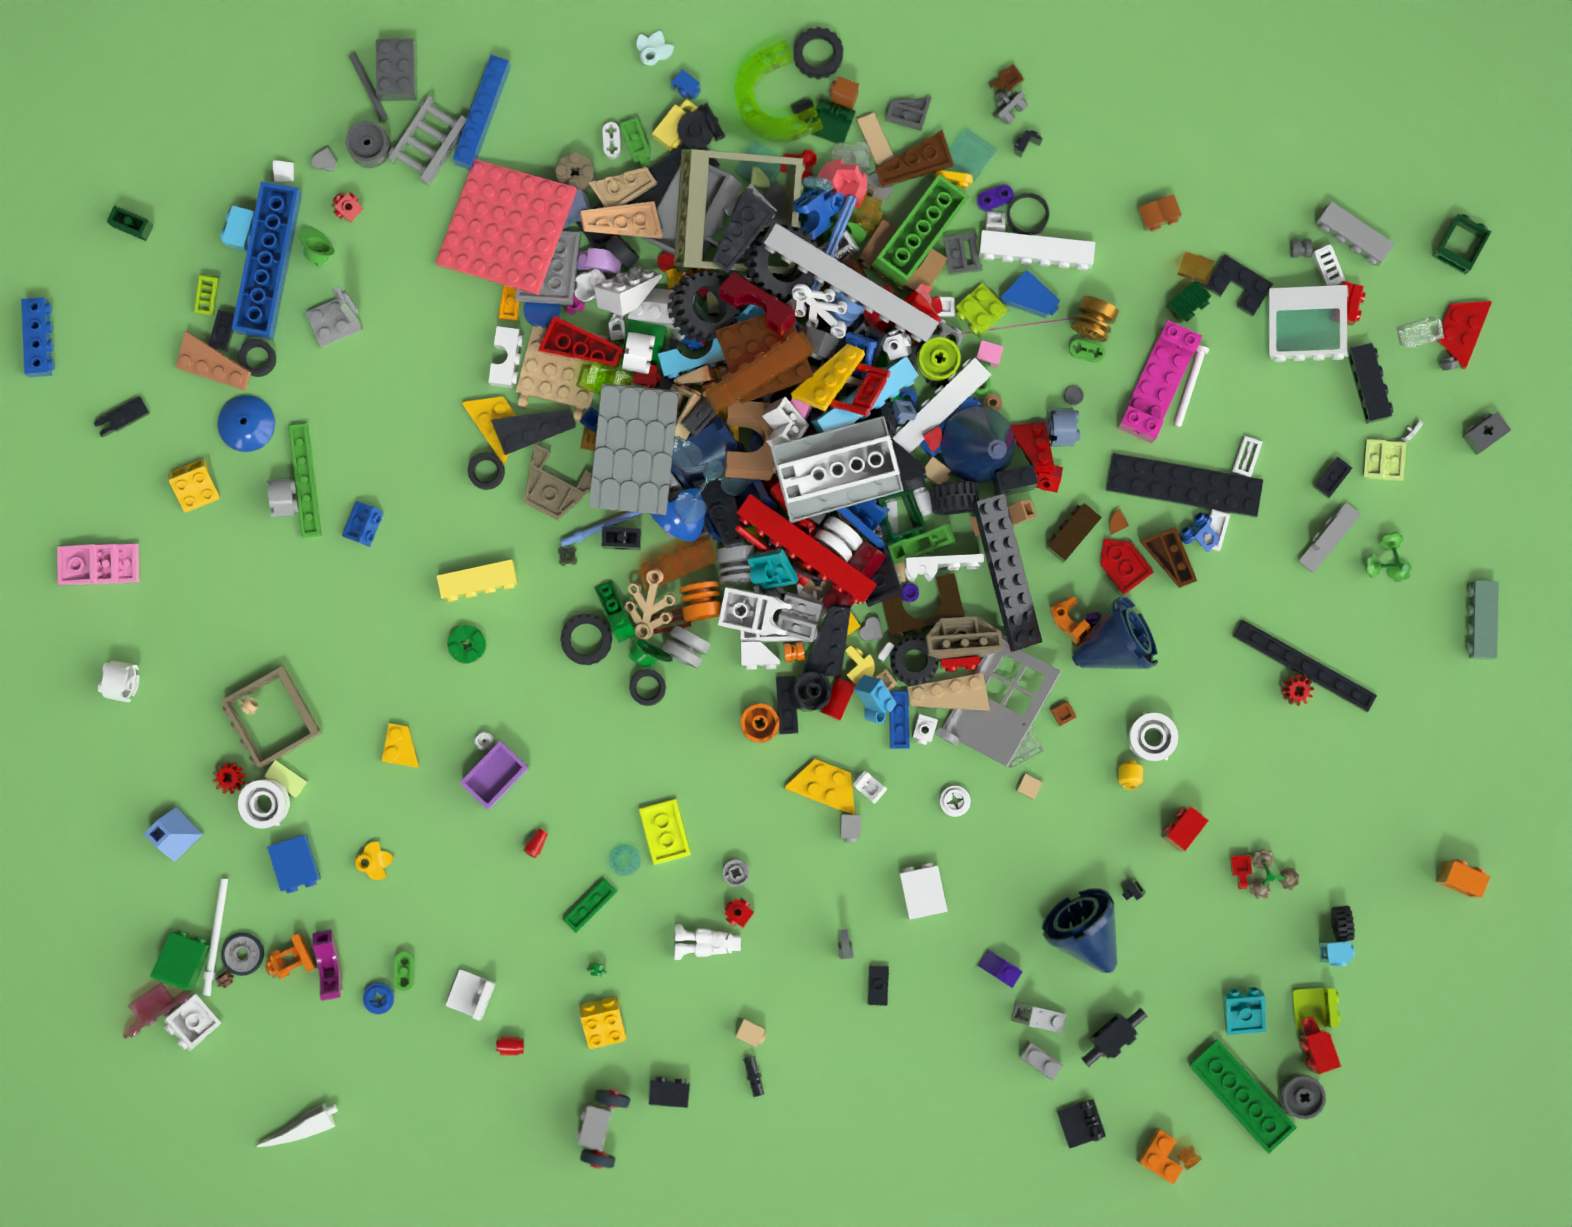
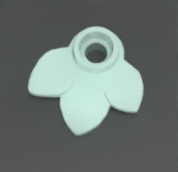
(655, 46)

